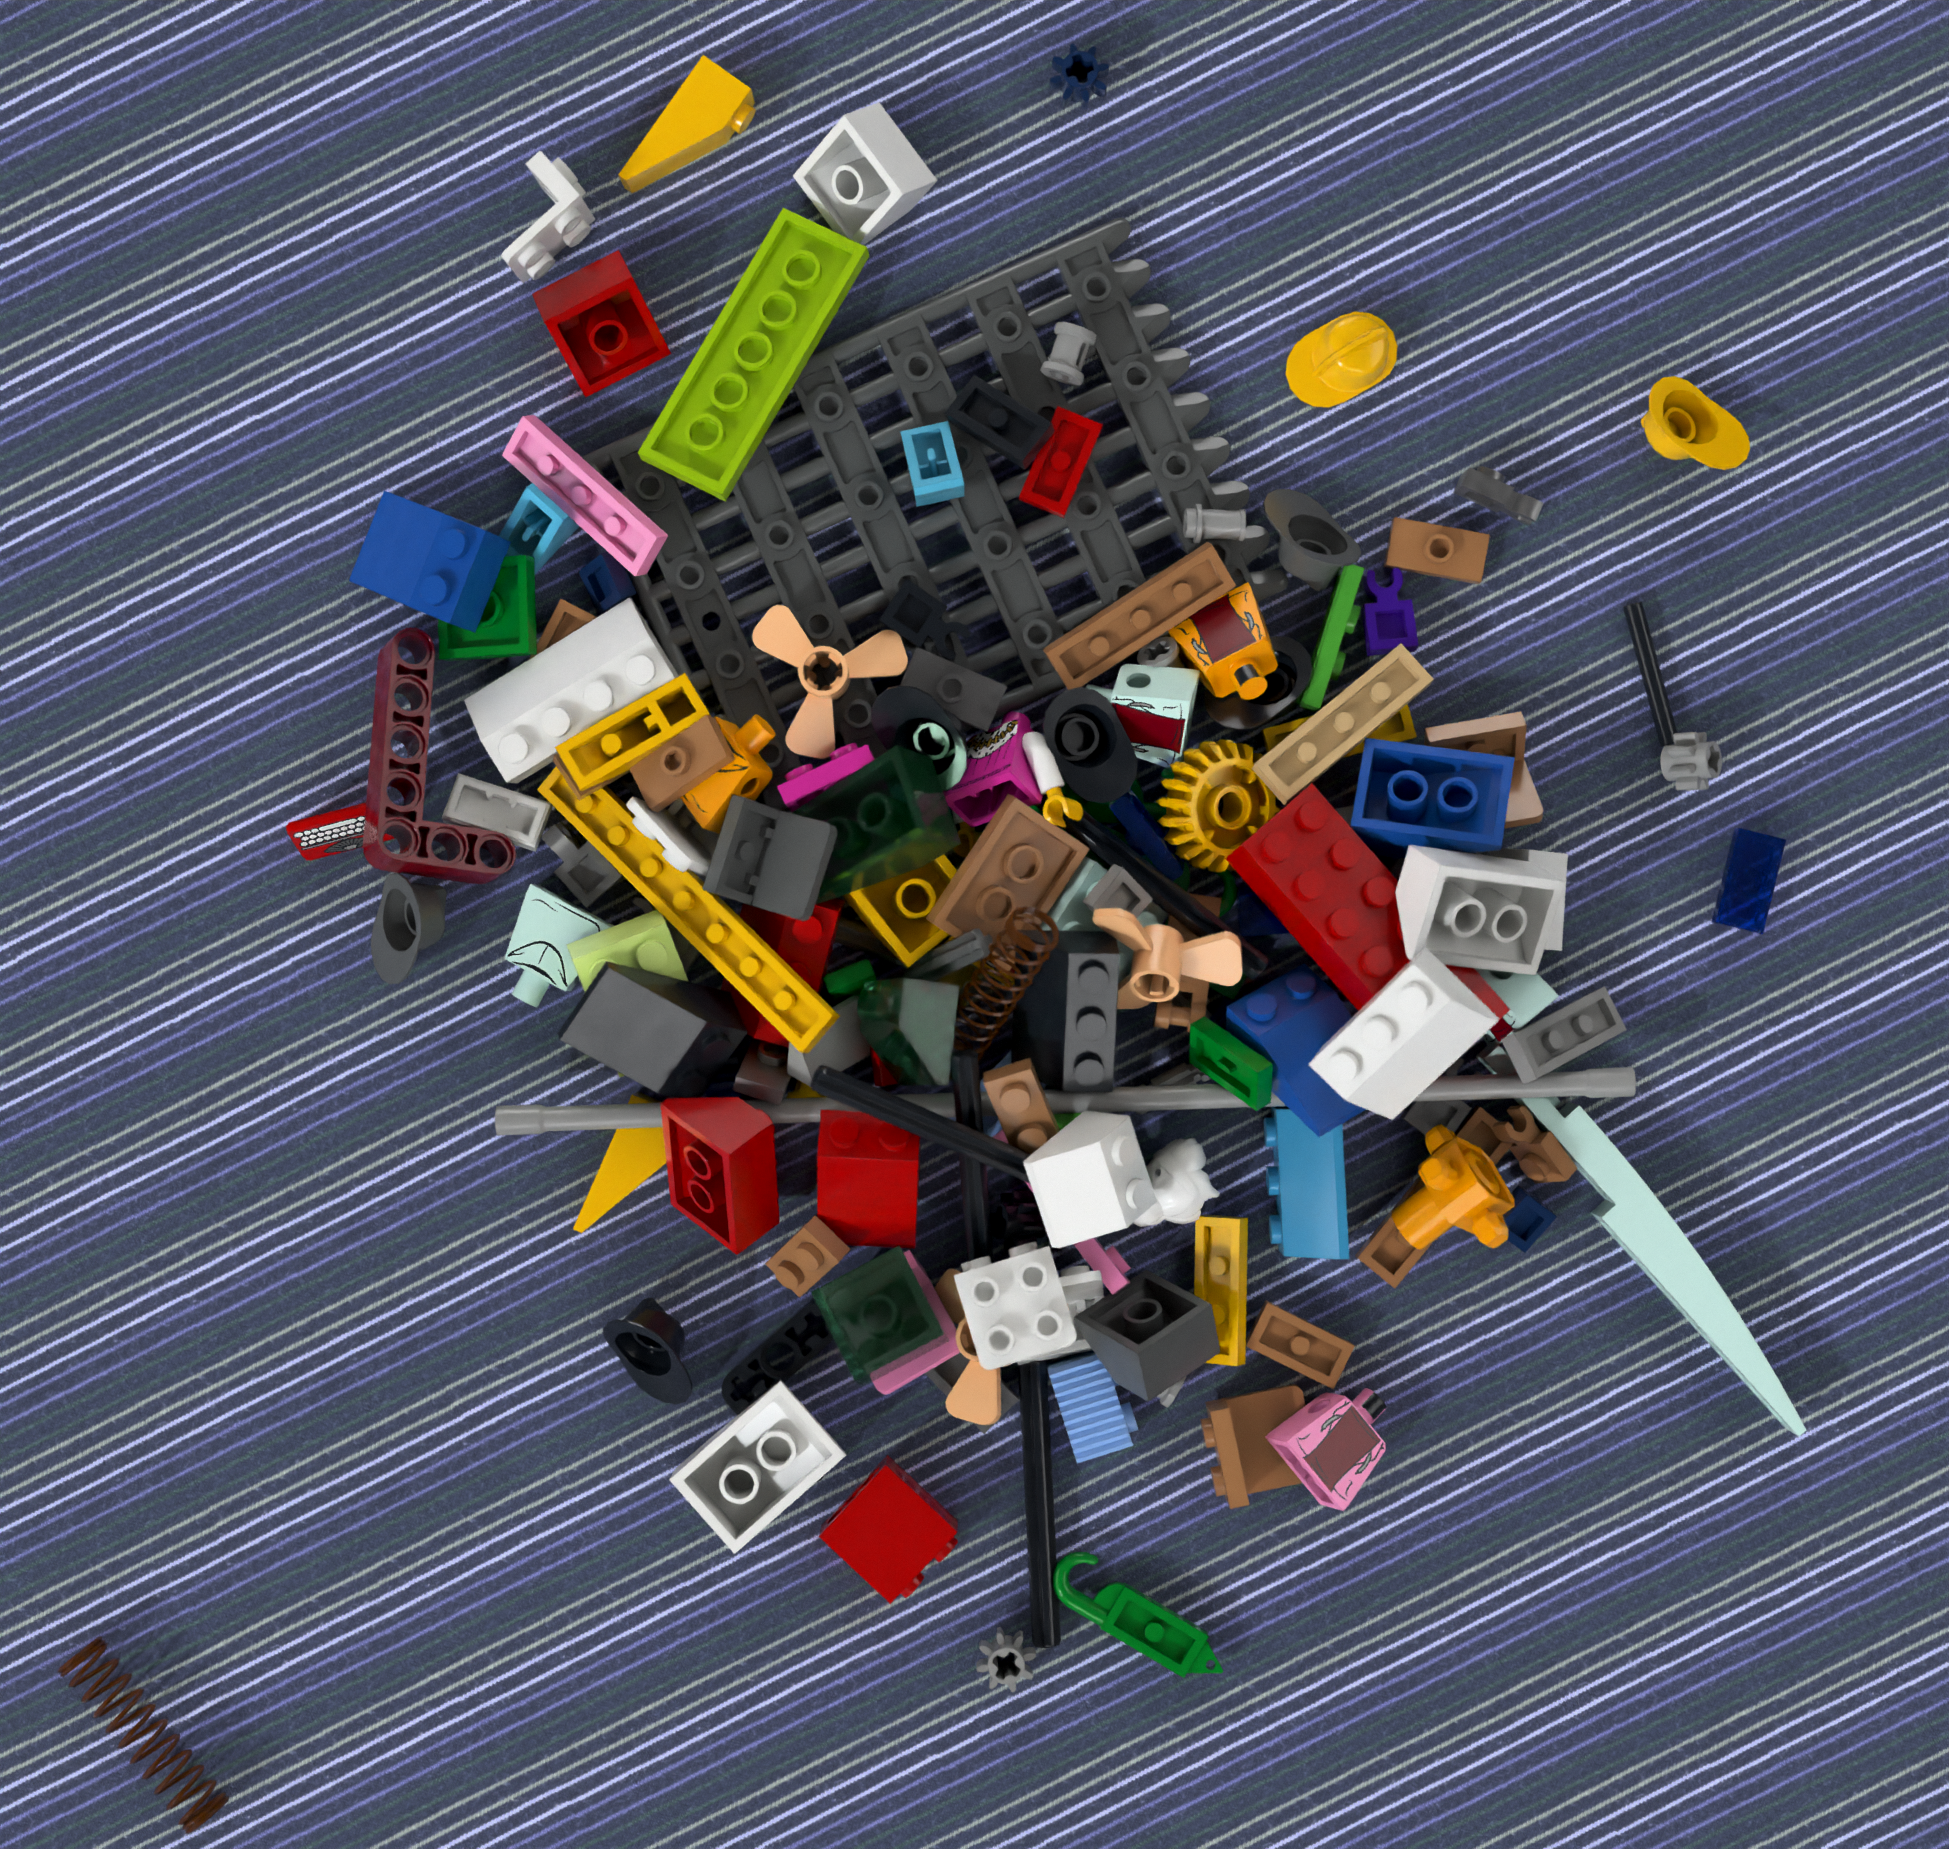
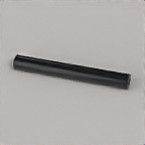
(1650, 673)

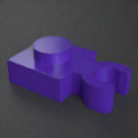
(1387, 619)

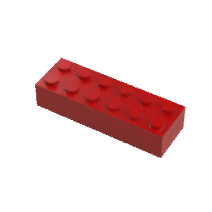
(1335, 898)

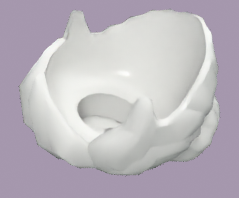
(1177, 1184)

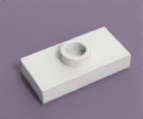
(497, 809)

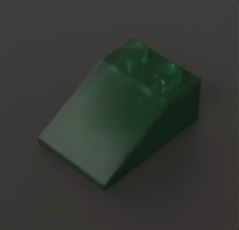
(886, 822)

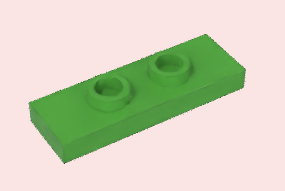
(1339, 619)

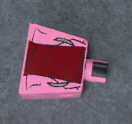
(1332, 1445)

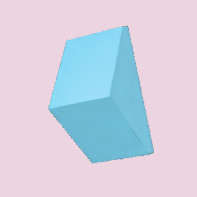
(933, 463)
(537, 527)

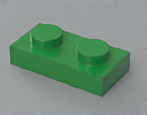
(1230, 1063)

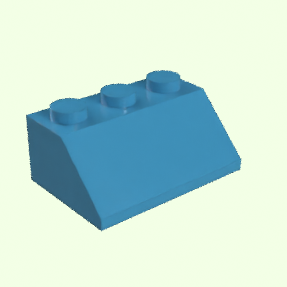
(1307, 1188)

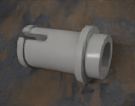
(1214, 524)

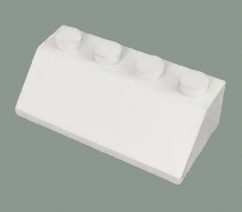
(568, 690)

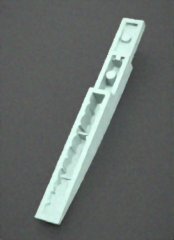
(1655, 1242)

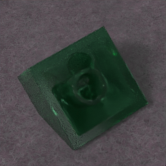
(910, 1028)
(879, 1316)

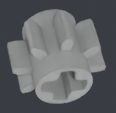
(1691, 761)
(1001, 1647)

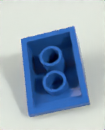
(429, 561)
(1430, 798)
(1288, 1027)

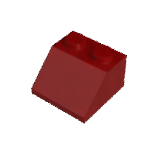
(601, 323)

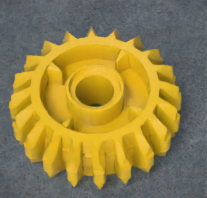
(1193, 800)

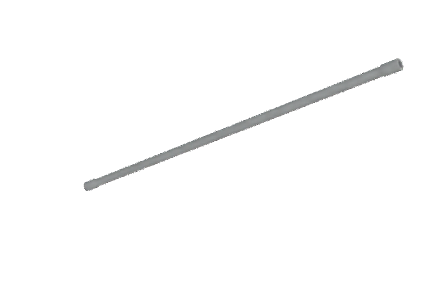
(1588, 1083)

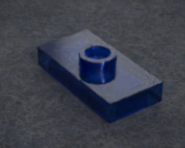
(1146, 835)
(1748, 881)

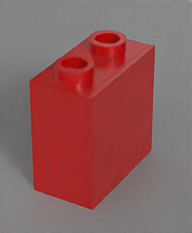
(890, 1530)

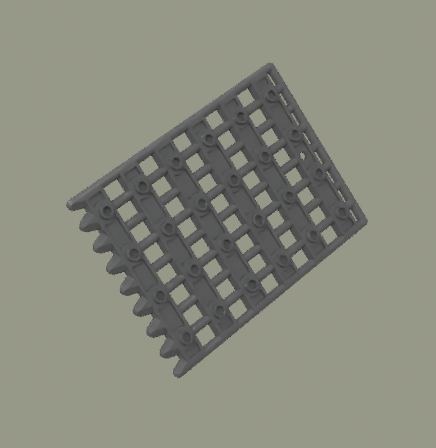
(1155, 424)

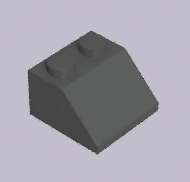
(1150, 1334)

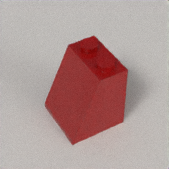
(867, 1179)

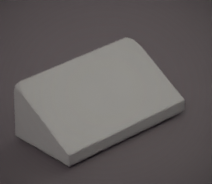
(837, 1049)

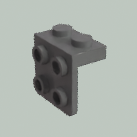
(770, 858)

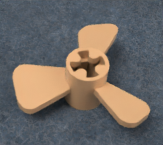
(813, 726)
(1163, 956)
(978, 1390)

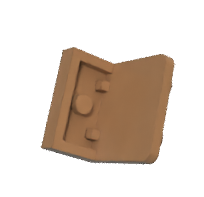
(1497, 736)
(1243, 1453)

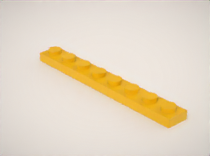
(697, 914)

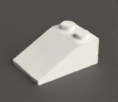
(756, 1466)

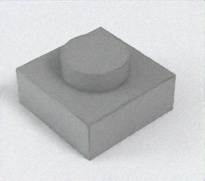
(1118, 890)

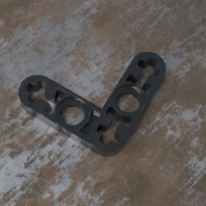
(745, 1370)

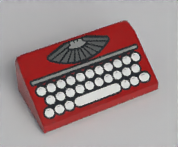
(330, 832)

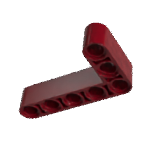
(409, 777)

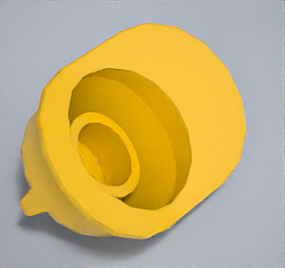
(1341, 359)
(1690, 425)

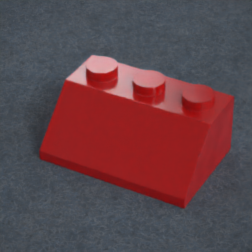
(801, 944)
(722, 1167)

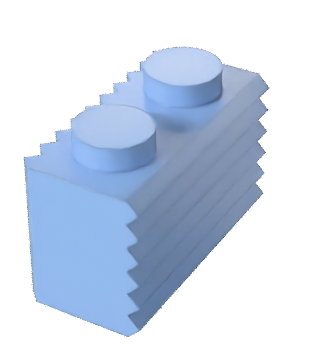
(1091, 1406)

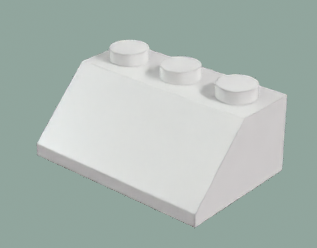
(1476, 909)
(1403, 1037)

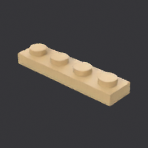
(1342, 724)

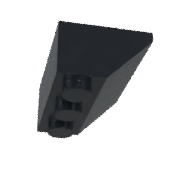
(1069, 1011)

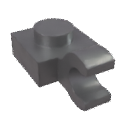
(584, 867)

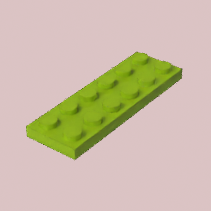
(754, 354)

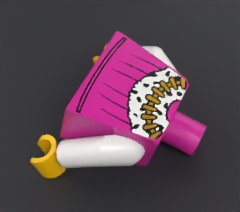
(1002, 763)

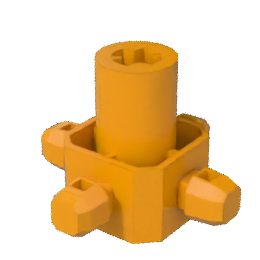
(1458, 1191)

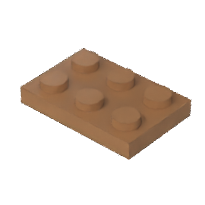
(1011, 866)

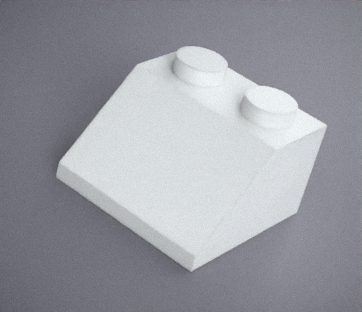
(864, 175)
(1090, 1179)

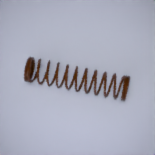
(1022, 941)
(193, 1818)

